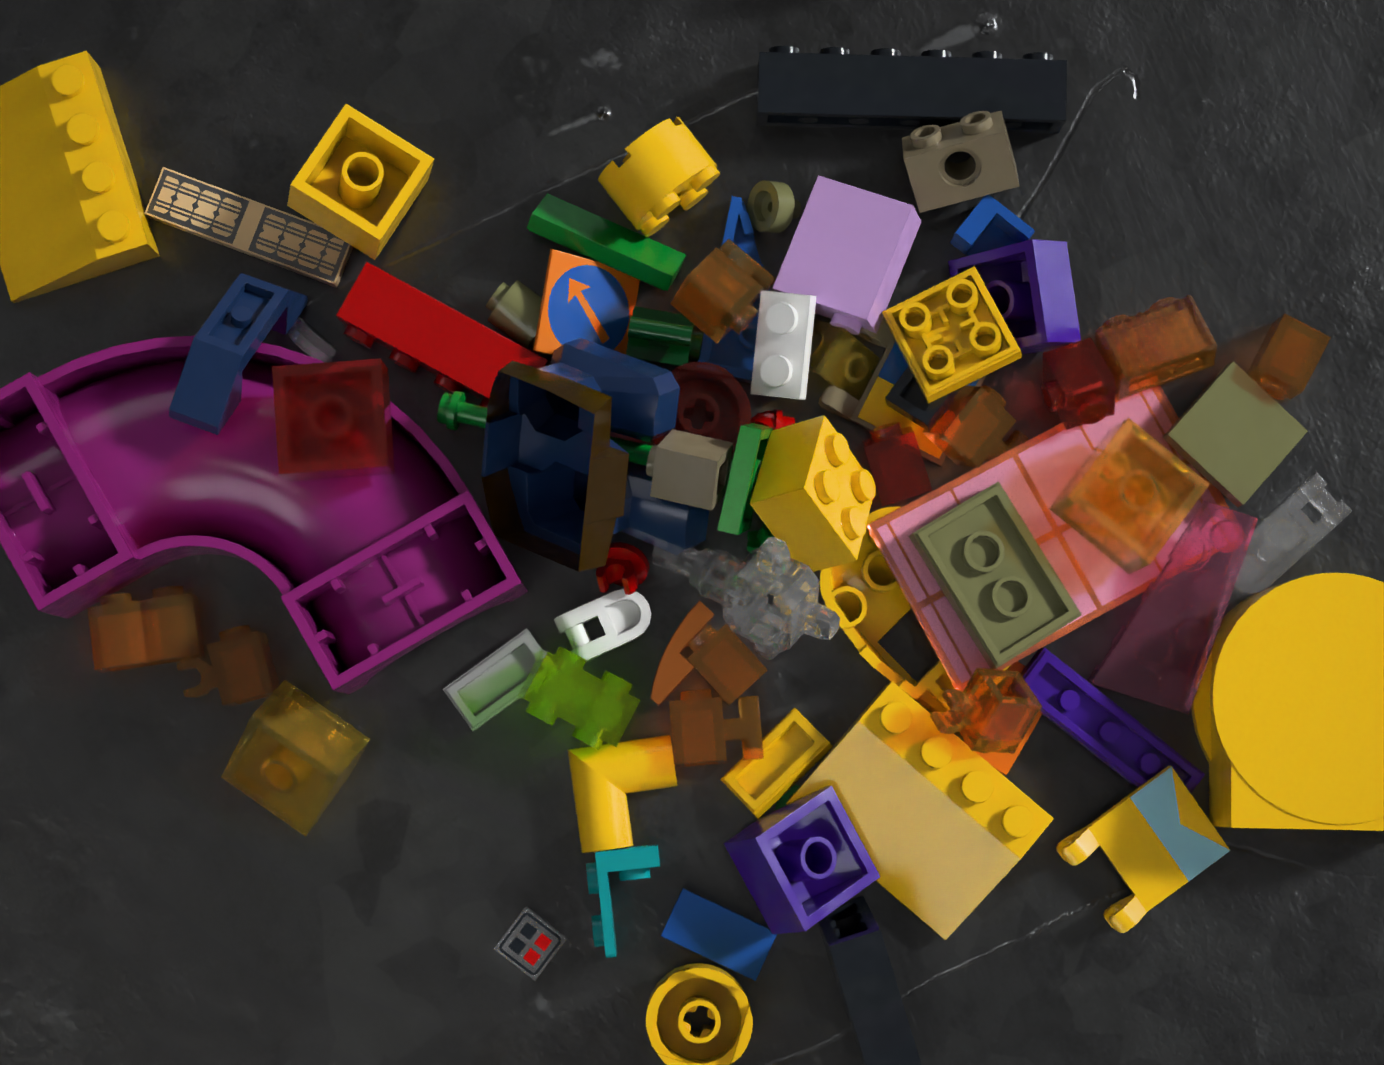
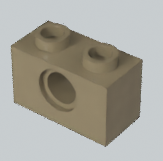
(943, 183)

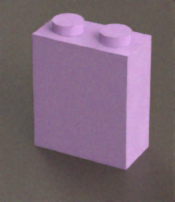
(849, 253)

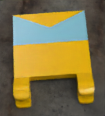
(1153, 841)

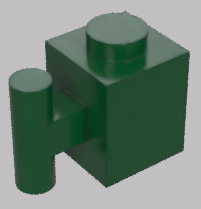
(663, 338)

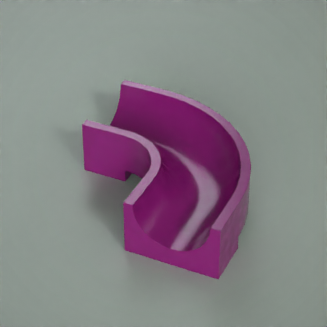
(115, 488)

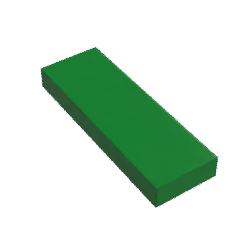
(606, 242)

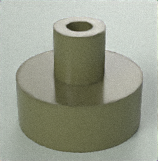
(772, 206)

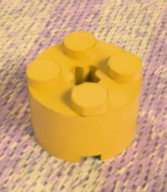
(658, 174)
(683, 992)

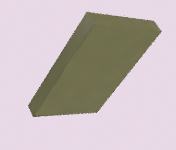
(995, 575)

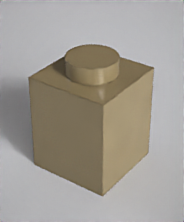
(689, 469)

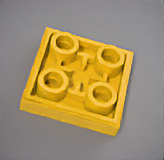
(952, 334)

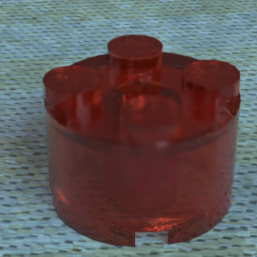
(718, 393)

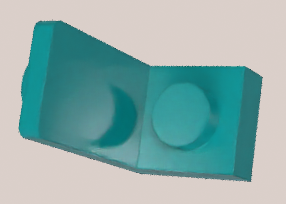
(632, 864)

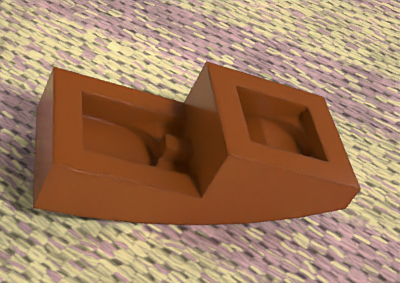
(673, 666)

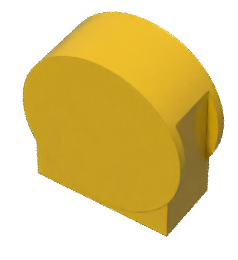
(1297, 707)

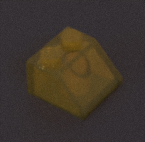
(294, 757)

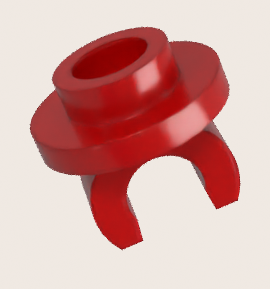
(624, 567)

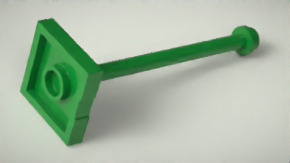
(744, 468)

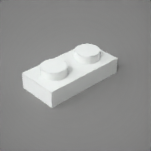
(783, 345)

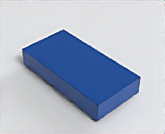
(718, 934)

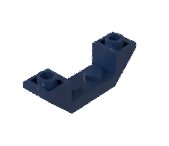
(225, 344)

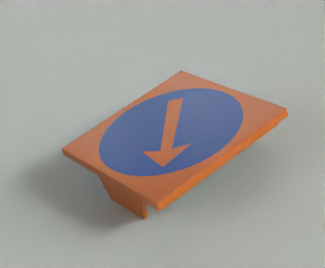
(584, 302)

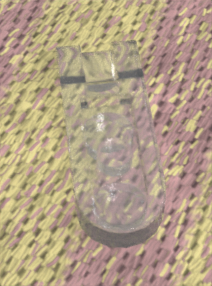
(1288, 535)

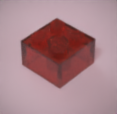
(333, 420)

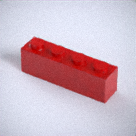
(428, 334)

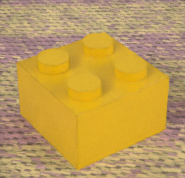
(360, 181)
(814, 493)

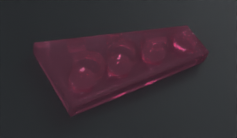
(1177, 622)

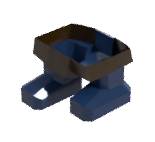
(556, 473)

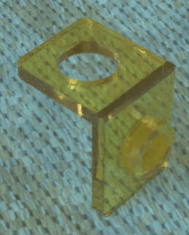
(842, 359)

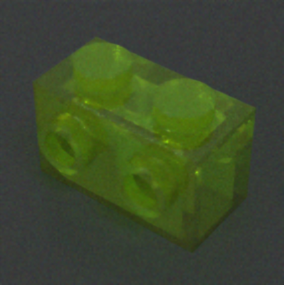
(592, 704)

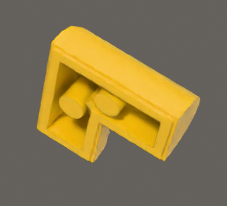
(606, 776)

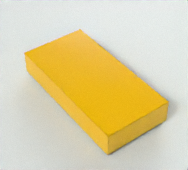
(788, 755)

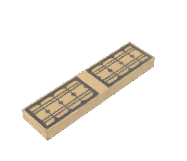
(248, 227)

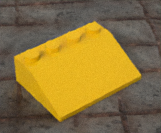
(65, 181)
(927, 809)

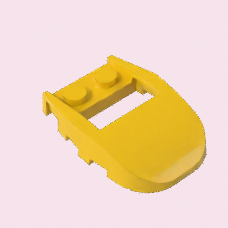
(868, 607)

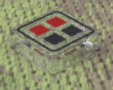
(530, 943)

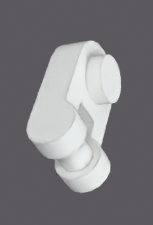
(621, 616)

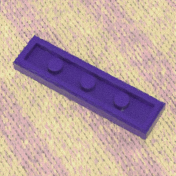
(1102, 724)

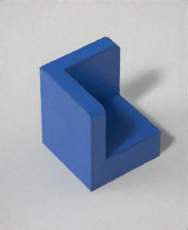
(990, 228)

